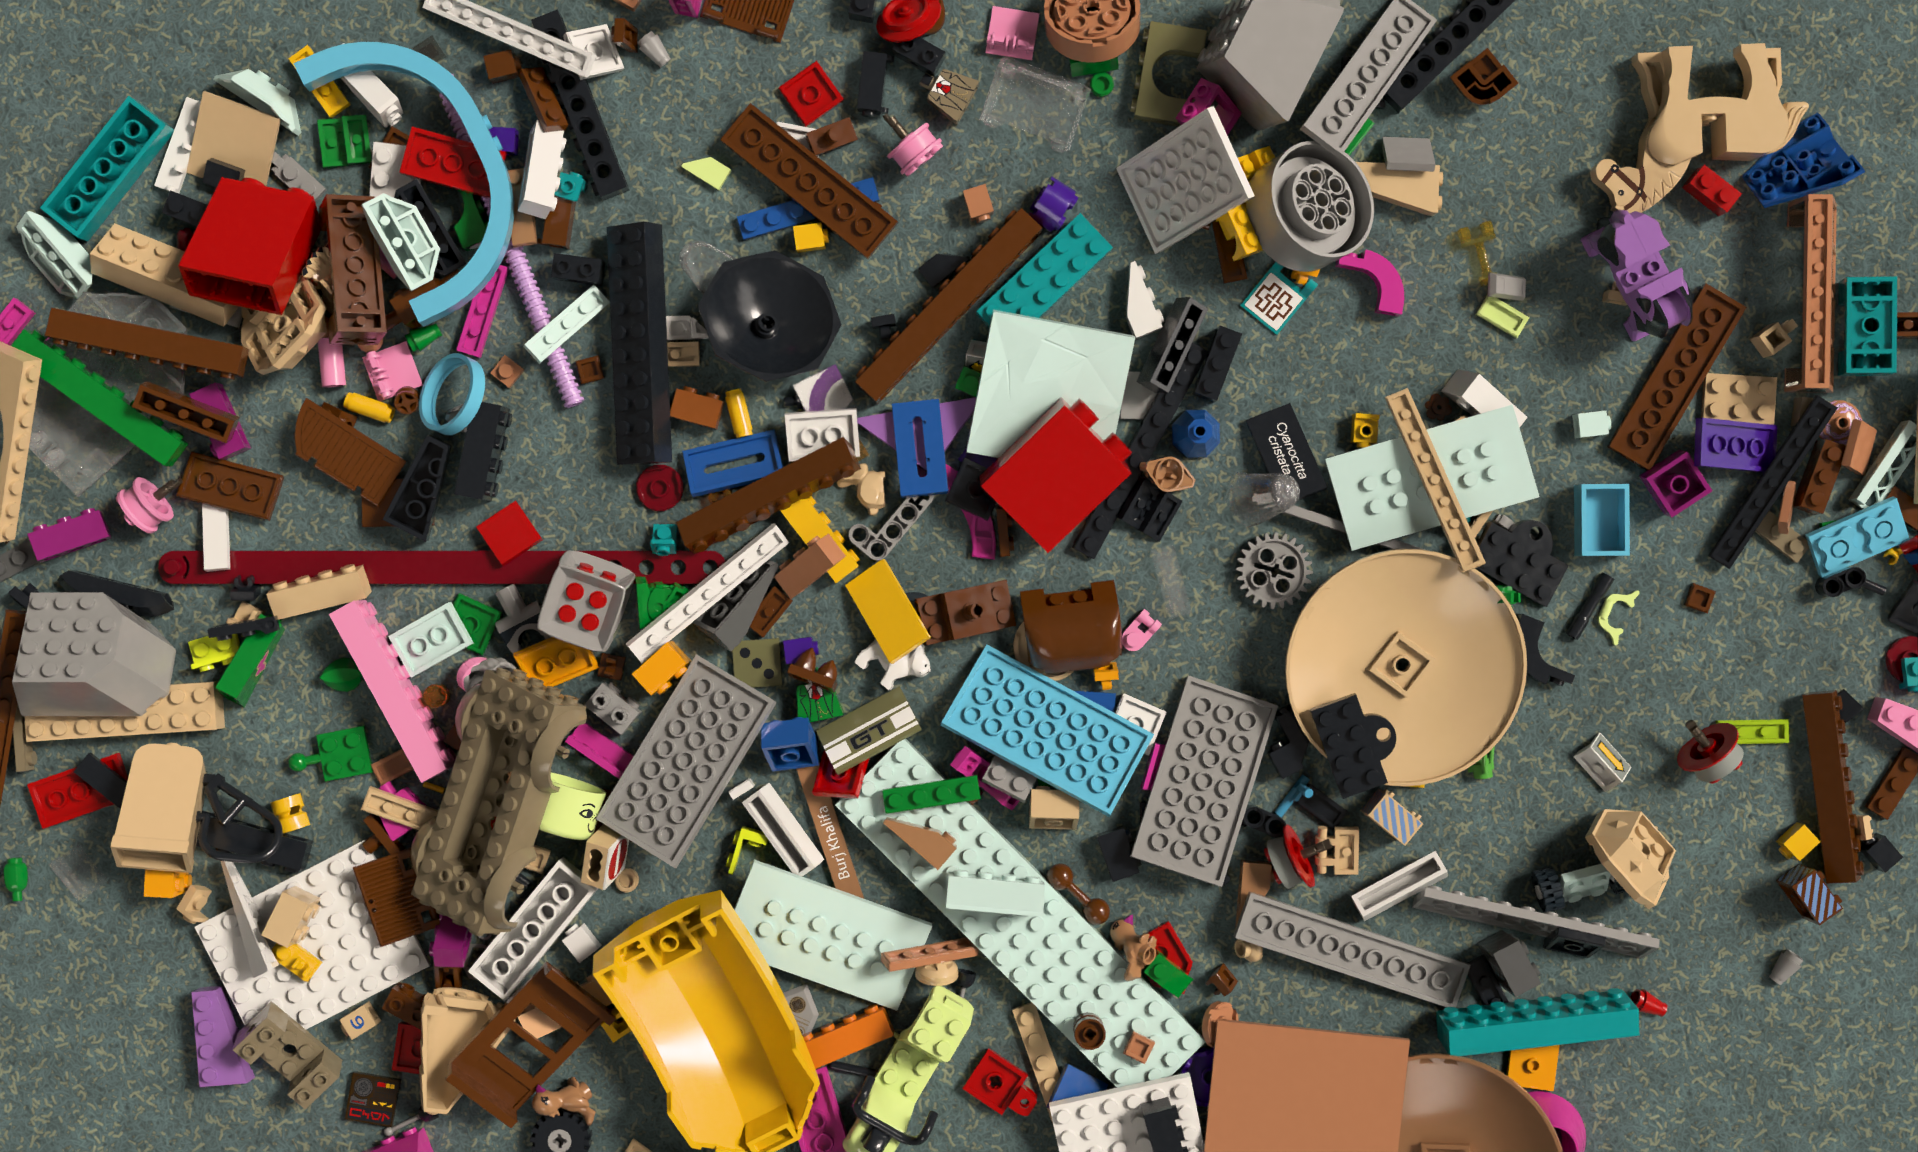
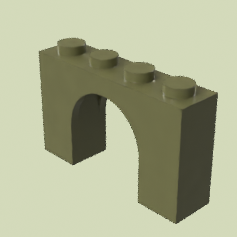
(1161, 41)

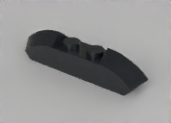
(144, 601)

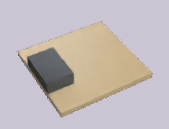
(232, 141)

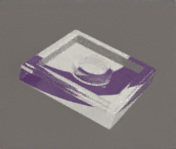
(824, 391)

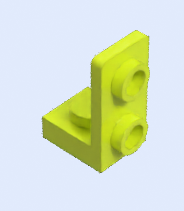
(754, 837)

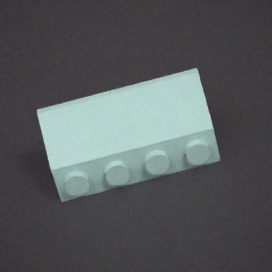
(995, 894)

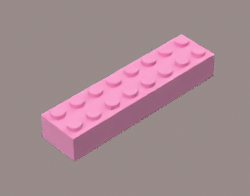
(393, 689)

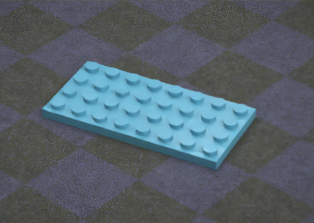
(1047, 730)

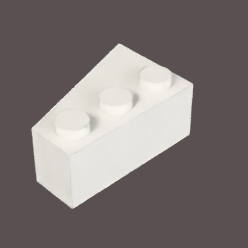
(1477, 394)

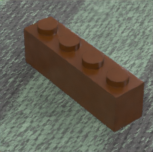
(185, 412)

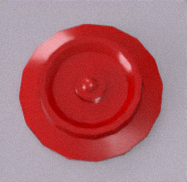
(907, 19)

